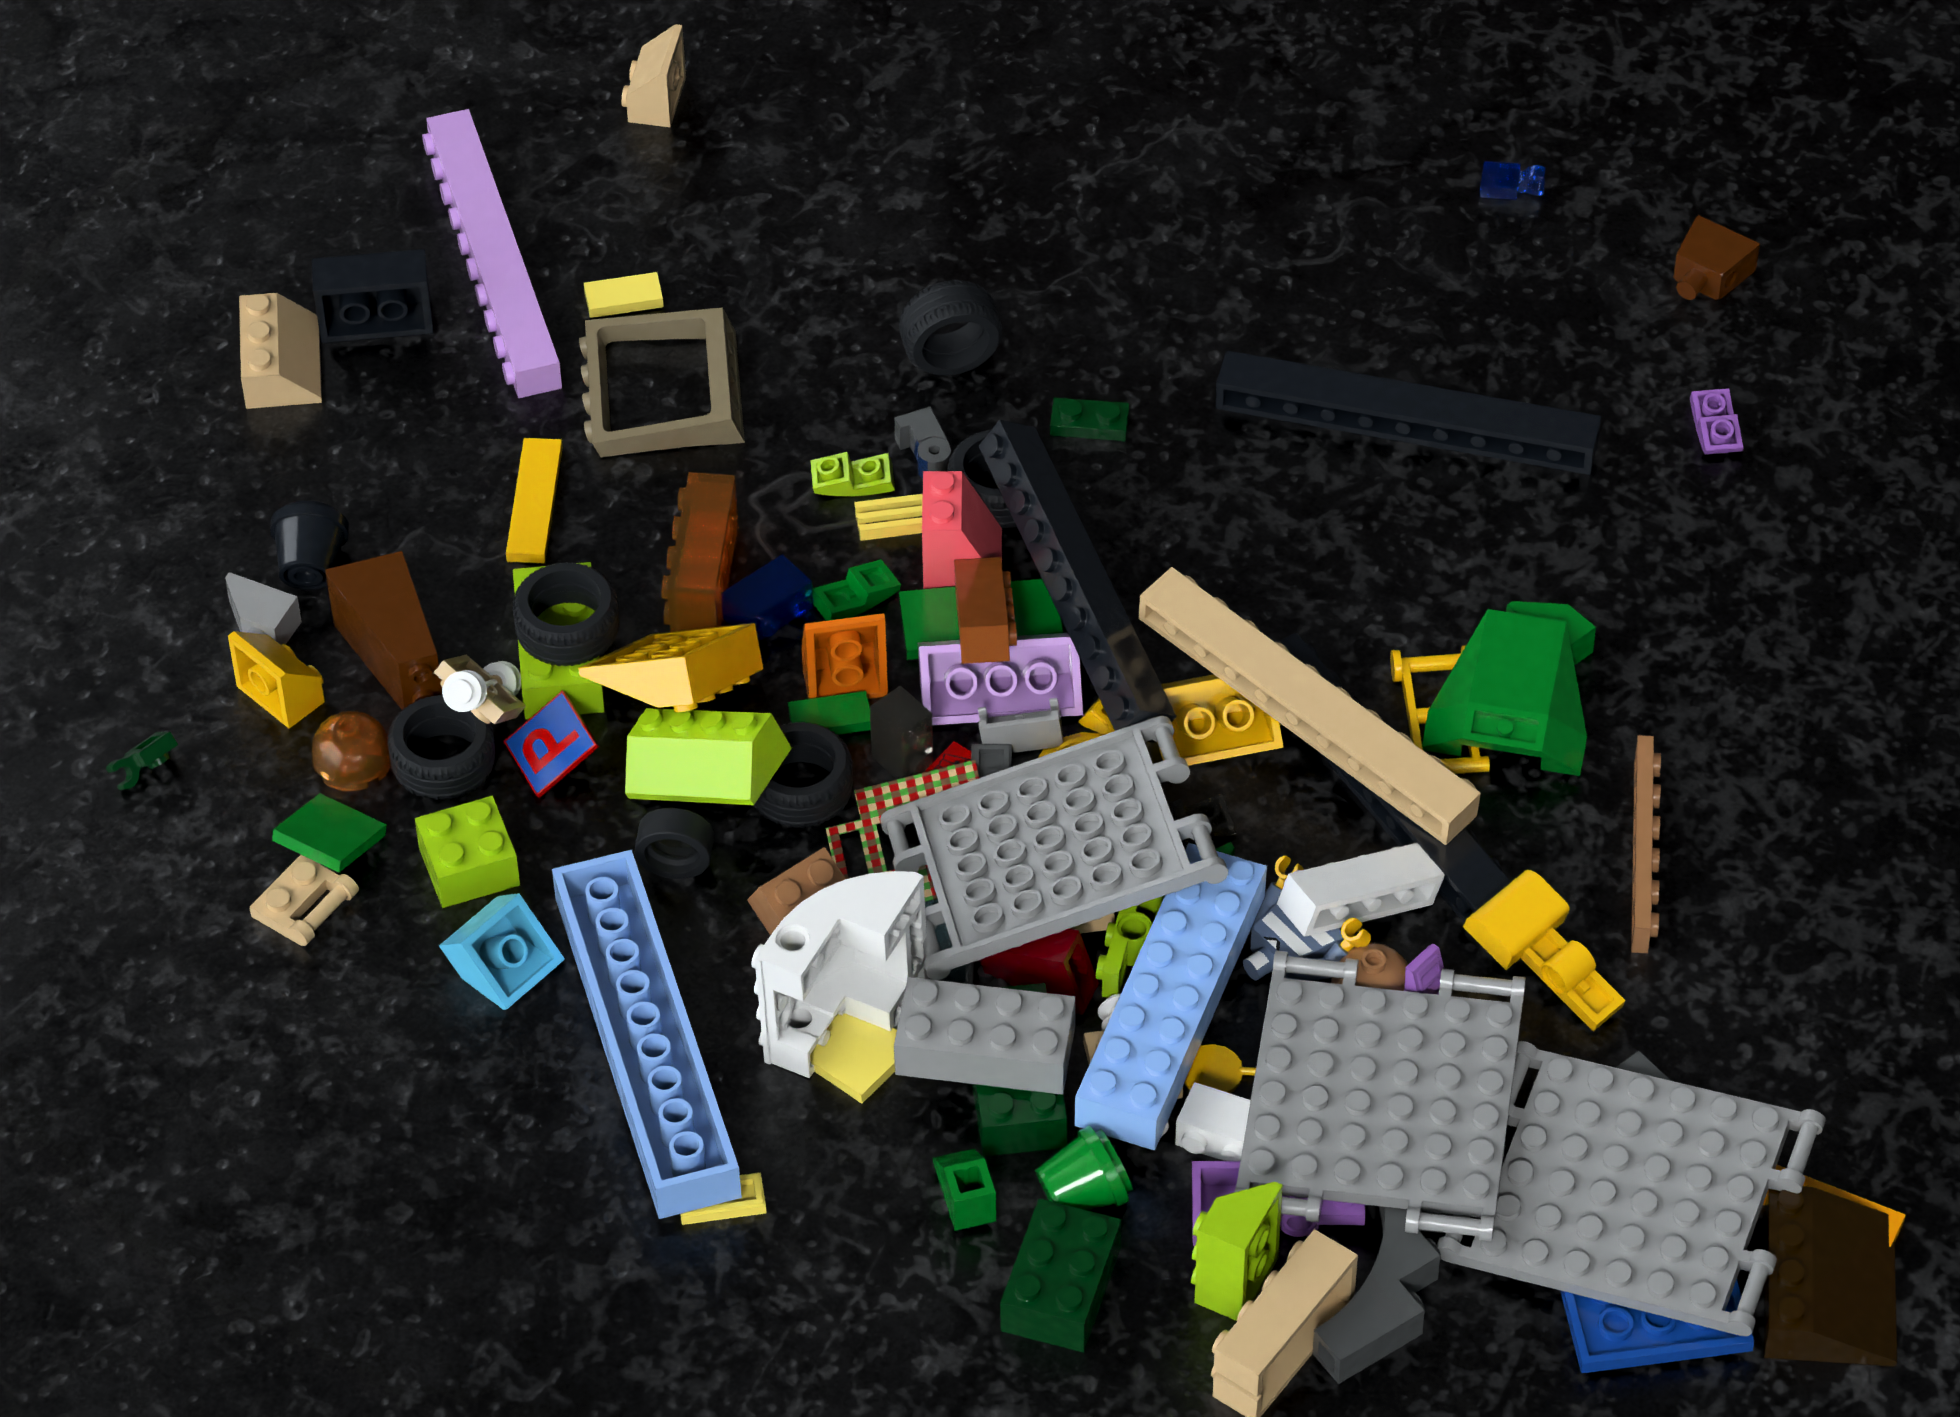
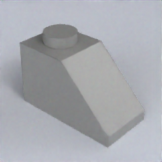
(263, 608)

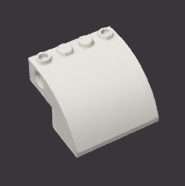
(835, 956)

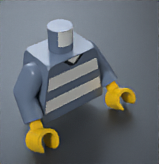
(1275, 932)

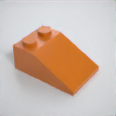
(845, 656)

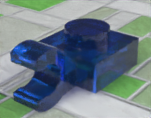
(1506, 179)

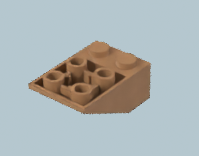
(790, 888)

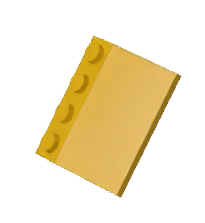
(680, 665)

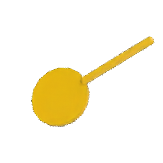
(1217, 1068)

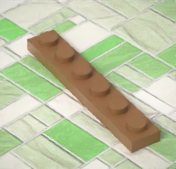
(1645, 858)

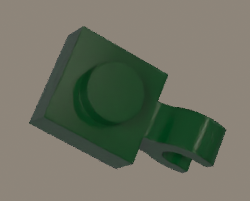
(148, 753)

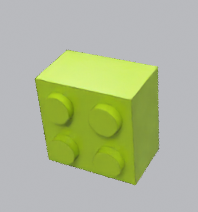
(467, 851)

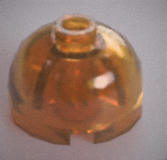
(350, 750)

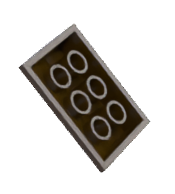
(1830, 1280)

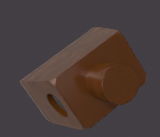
(1713, 260)

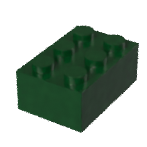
(1060, 1275)

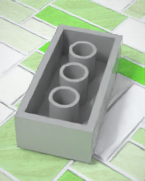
(984, 1035)

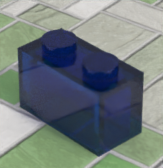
(768, 597)

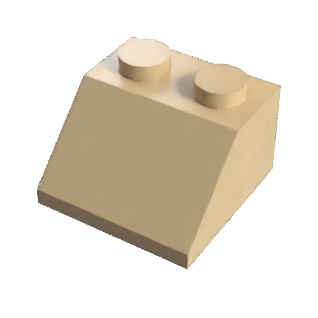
(656, 80)

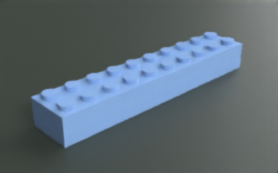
(646, 1035)

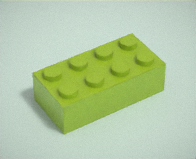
(544, 681)

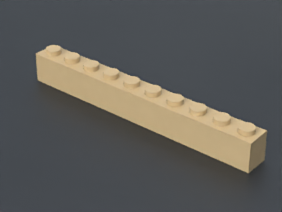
(1309, 705)

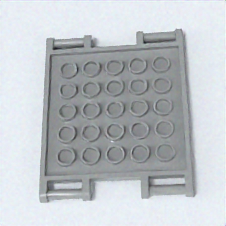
(1052, 844)
(1383, 1095)
(1637, 1190)

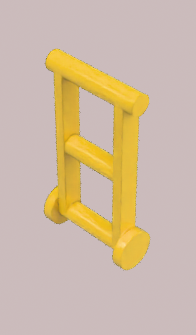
(1401, 671)

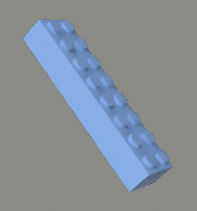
(1169, 1004)

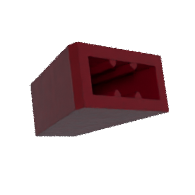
(1053, 960)

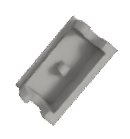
(1023, 730)

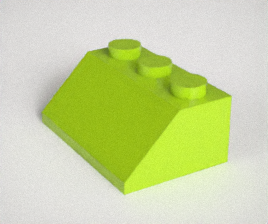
(1236, 1247)

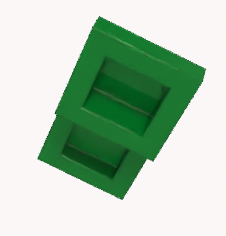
(860, 591)

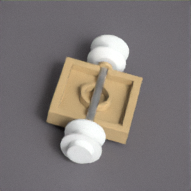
(484, 691)

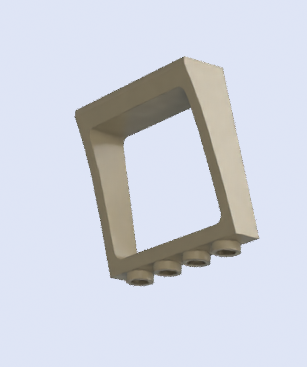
(718, 427)

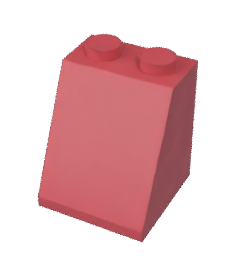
(954, 527)

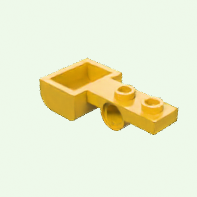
(1523, 925)

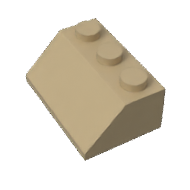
(278, 352)

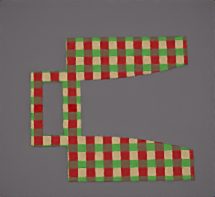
(877, 799)

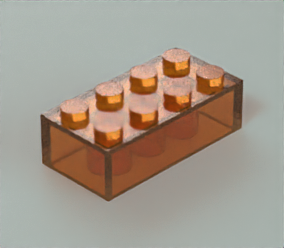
(702, 552)

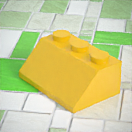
(1218, 721)

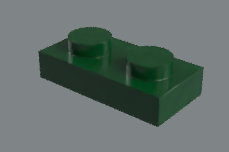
(1089, 419)

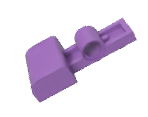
(1219, 1178)

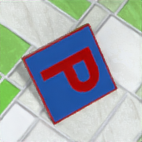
(551, 744)

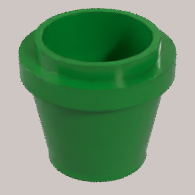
(1086, 1173)

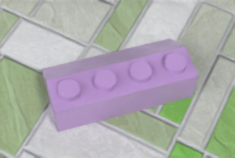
(1037, 671)

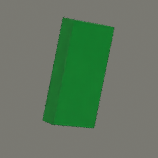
(838, 712)

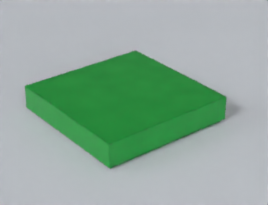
(329, 832)

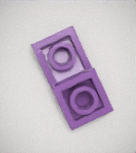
(1715, 421)

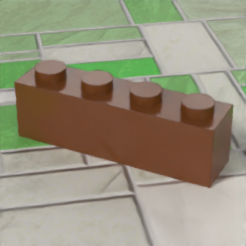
(984, 610)

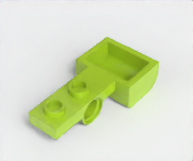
(1124, 943)

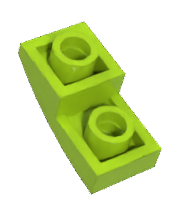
(842, 477)

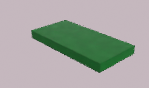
(933, 617)

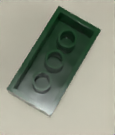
(1019, 1119)

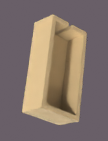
(1278, 1328)

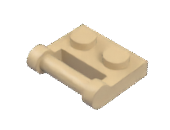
(295, 893)

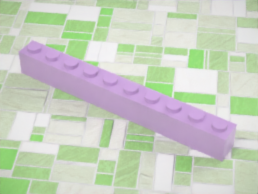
(492, 253)

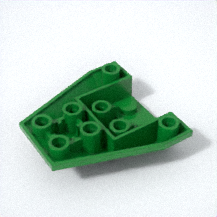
(1512, 694)

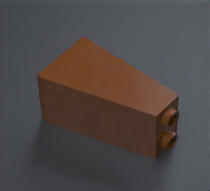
(385, 625)

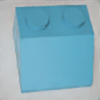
(502, 950)

